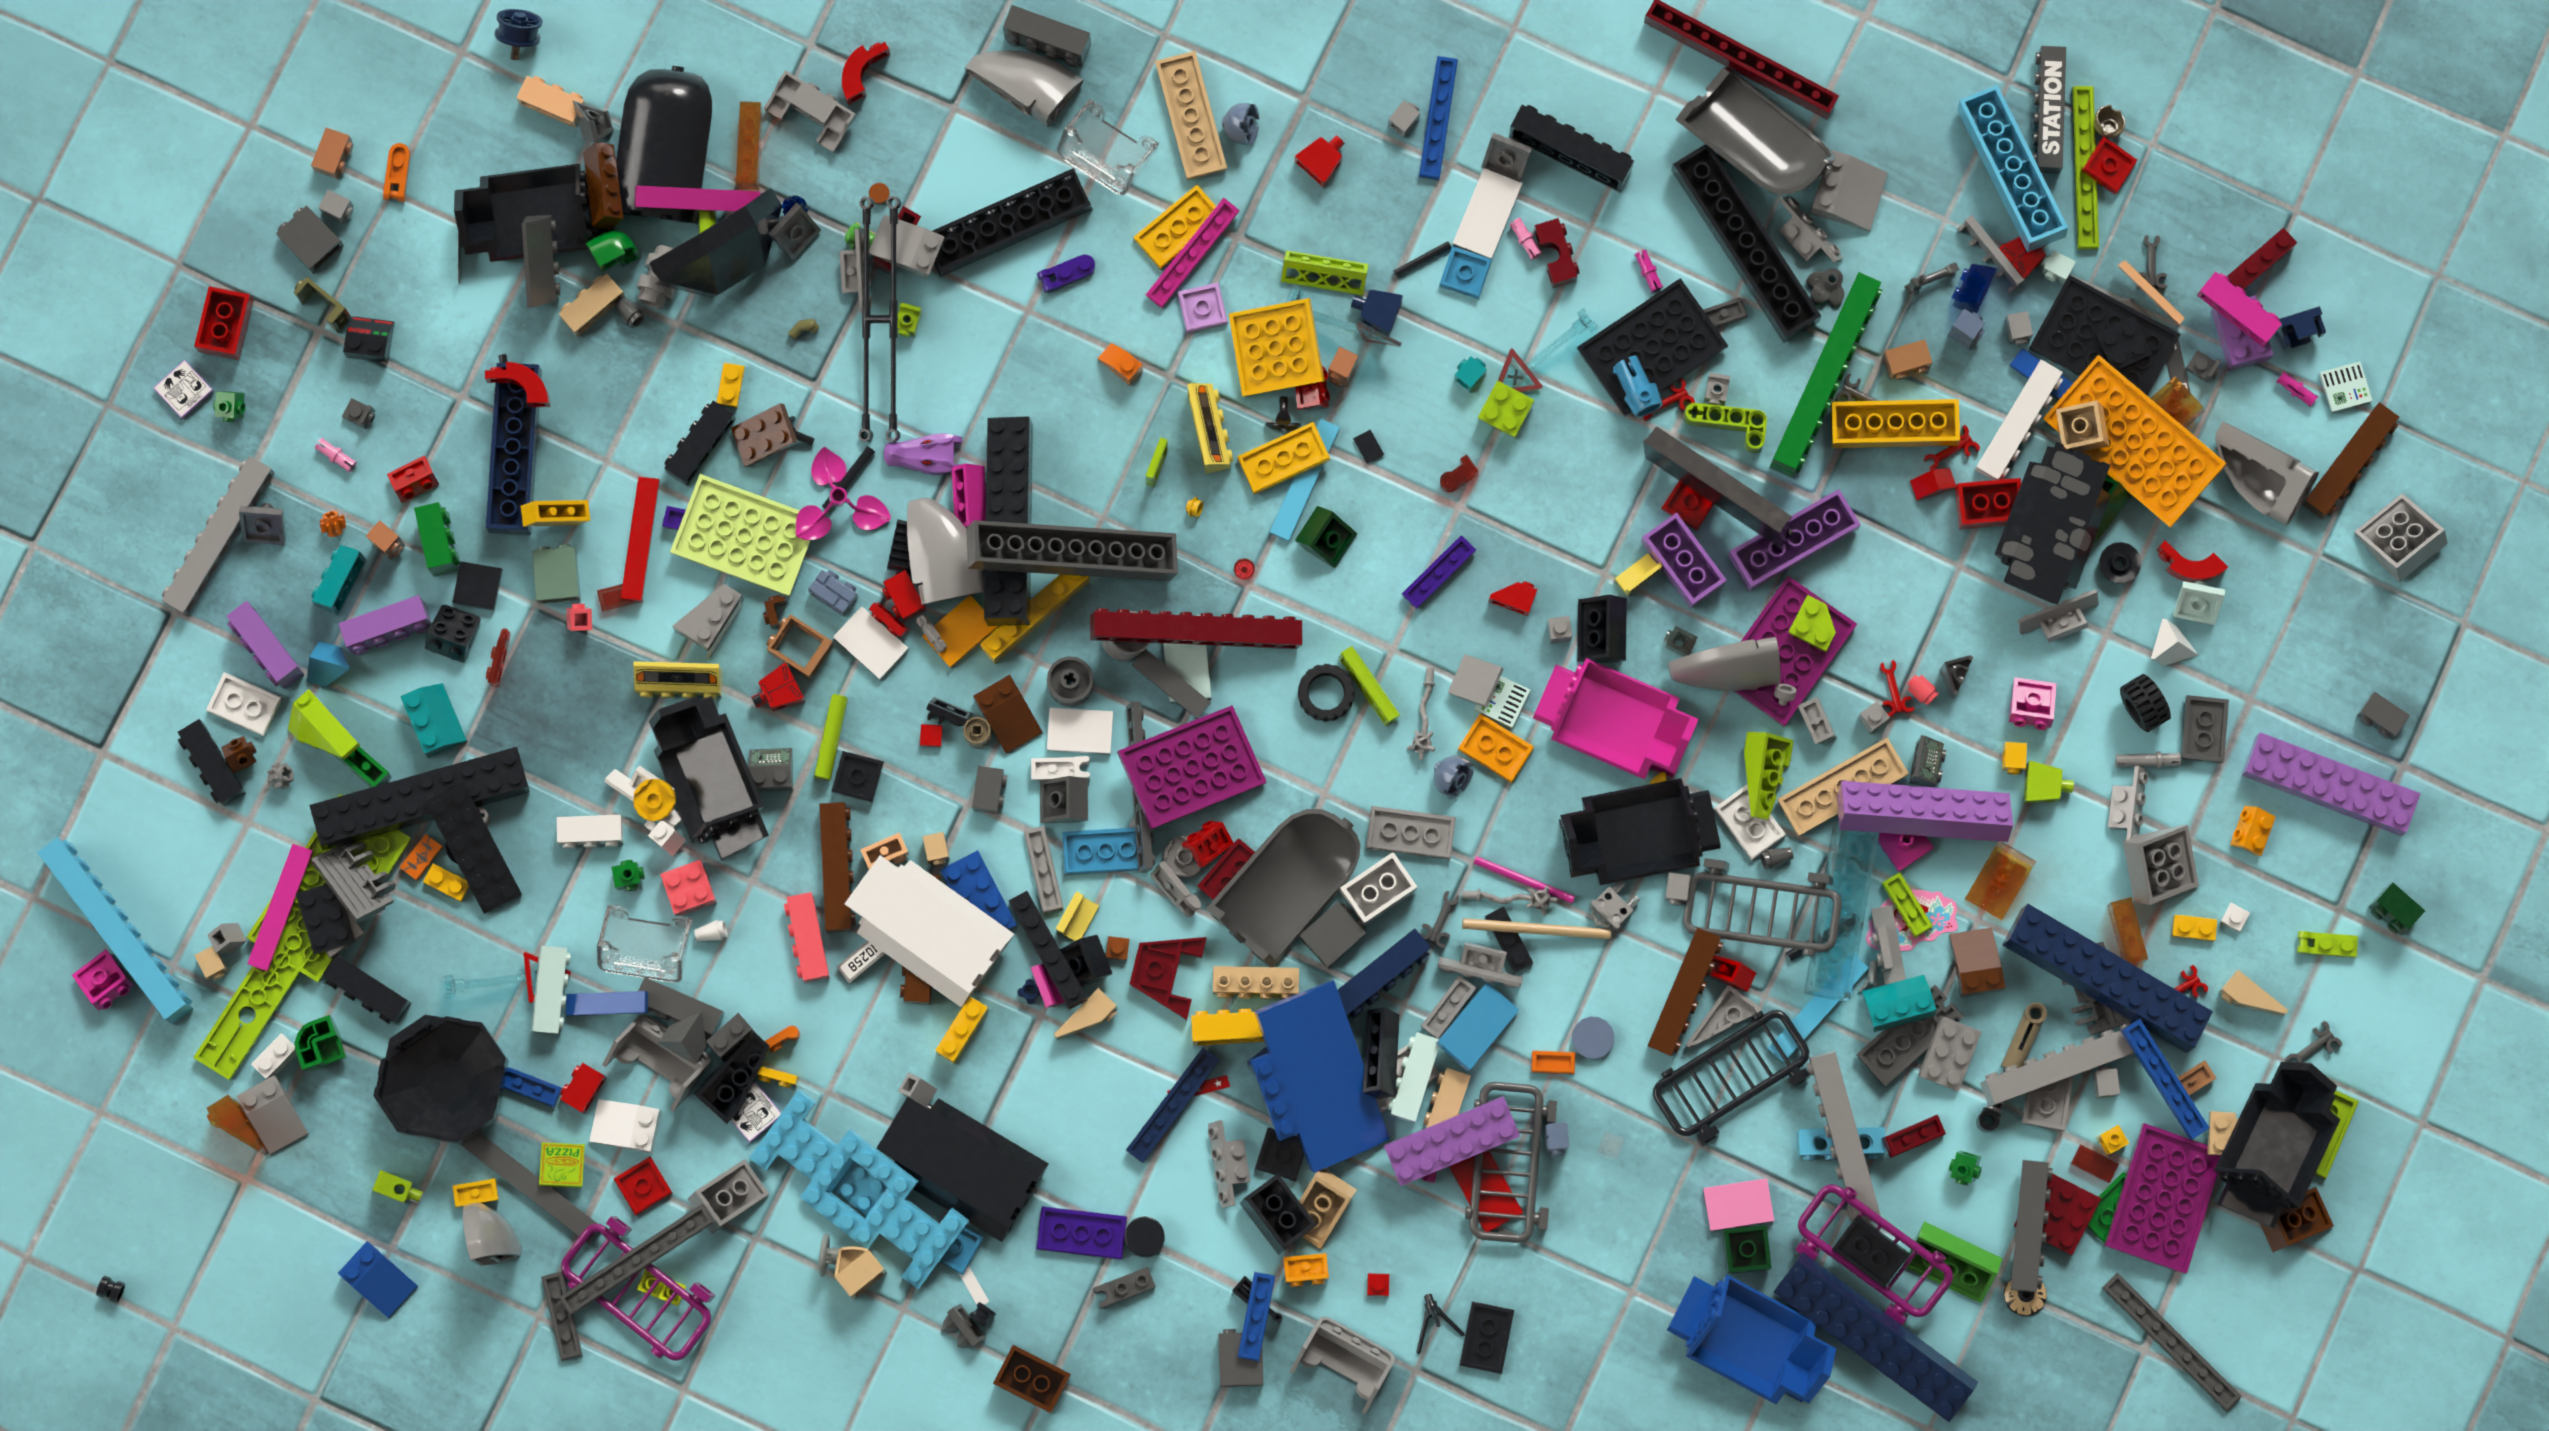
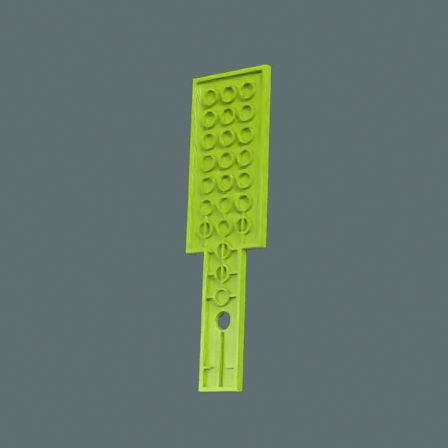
(294, 955)

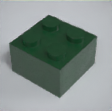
(2396, 909)
(1746, 1249)

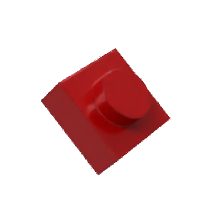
(1378, 1284)

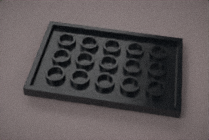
(2080, 313)
(1666, 335)

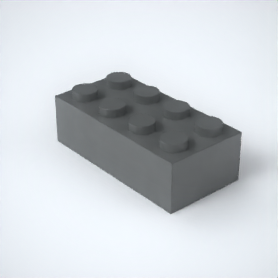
(1046, 36)

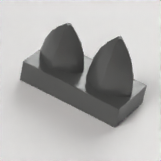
(960, 1319)

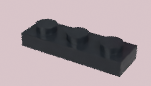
(1510, 942)

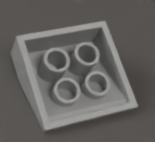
(1849, 192)
(2402, 537)
(2160, 864)

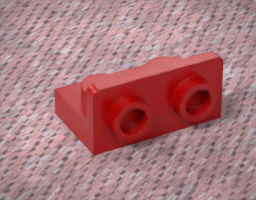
(1313, 394)
(413, 479)
(1208, 842)

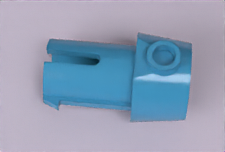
(1640, 393)

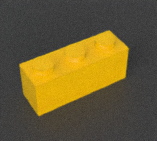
(555, 513)
(962, 1030)

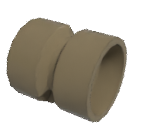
(977, 732)

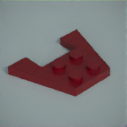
(1157, 968)

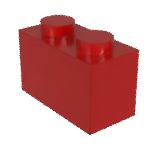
(904, 596)
(582, 1088)

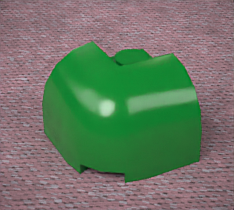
(613, 248)
(319, 1044)

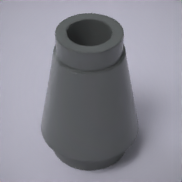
(630, 313)
(1775, 857)

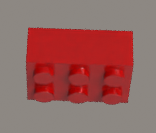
(224, 323)
(1985, 502)

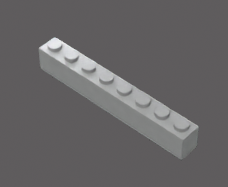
(217, 537)
(2055, 1066)
(1842, 1130)

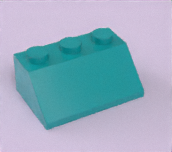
(338, 579)
(433, 719)
(1899, 1003)

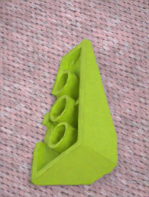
(316, 726)
(1765, 761)

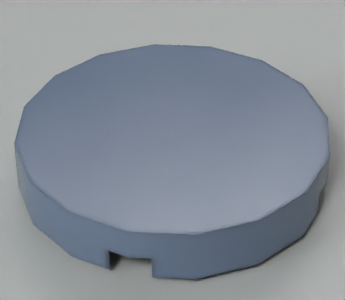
(1592, 1038)

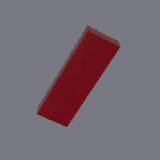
(1913, 1136)

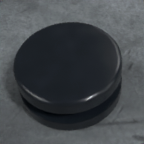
(1144, 1236)

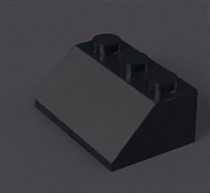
(1602, 629)
(1278, 1214)

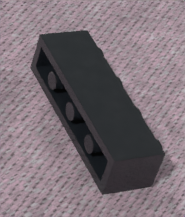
(699, 443)
(211, 762)
(366, 989)
(1381, 1053)

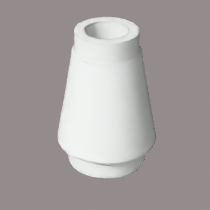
(711, 932)

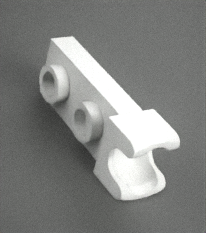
(1058, 767)

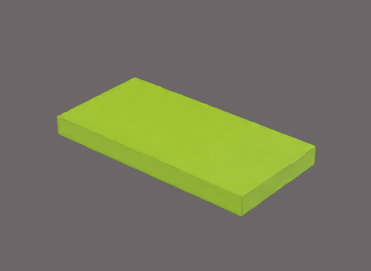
(2343, 1108)

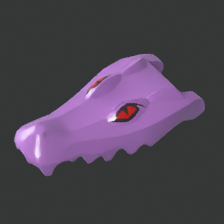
(927, 454)

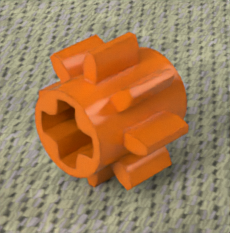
(332, 523)

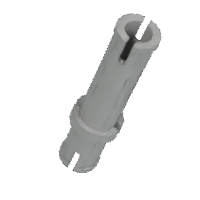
(2148, 760)

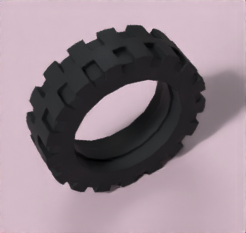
(1326, 670)

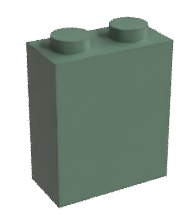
(556, 574)

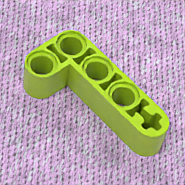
(1725, 422)

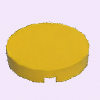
(654, 799)

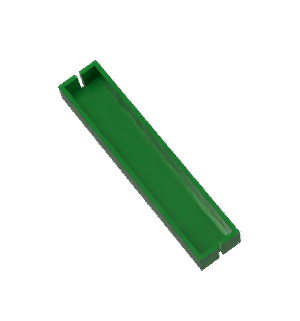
(1824, 377)

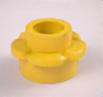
(1194, 507)

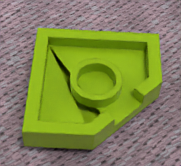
(1813, 624)

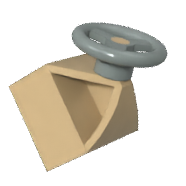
(854, 1269)

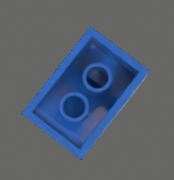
(377, 1279)

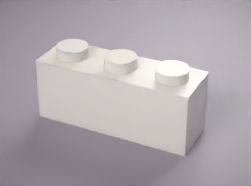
(590, 831)

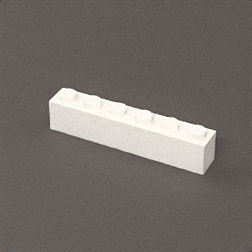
(2018, 421)

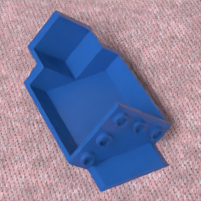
(1752, 1340)

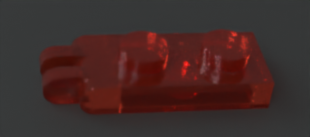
(498, 655)

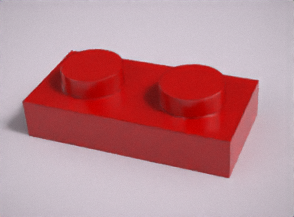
(894, 625)

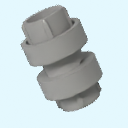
(651, 293)

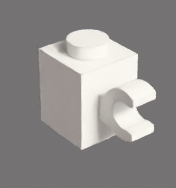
(665, 836)

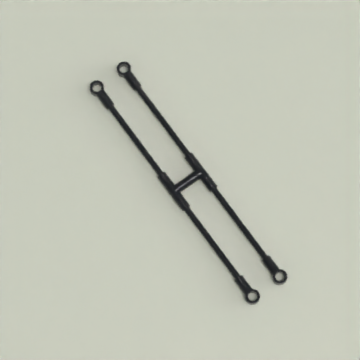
(868, 319)

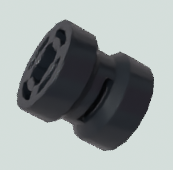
(110, 1289)

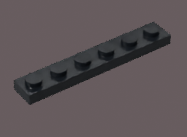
(1048, 950)

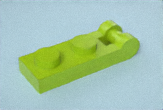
(2328, 944)

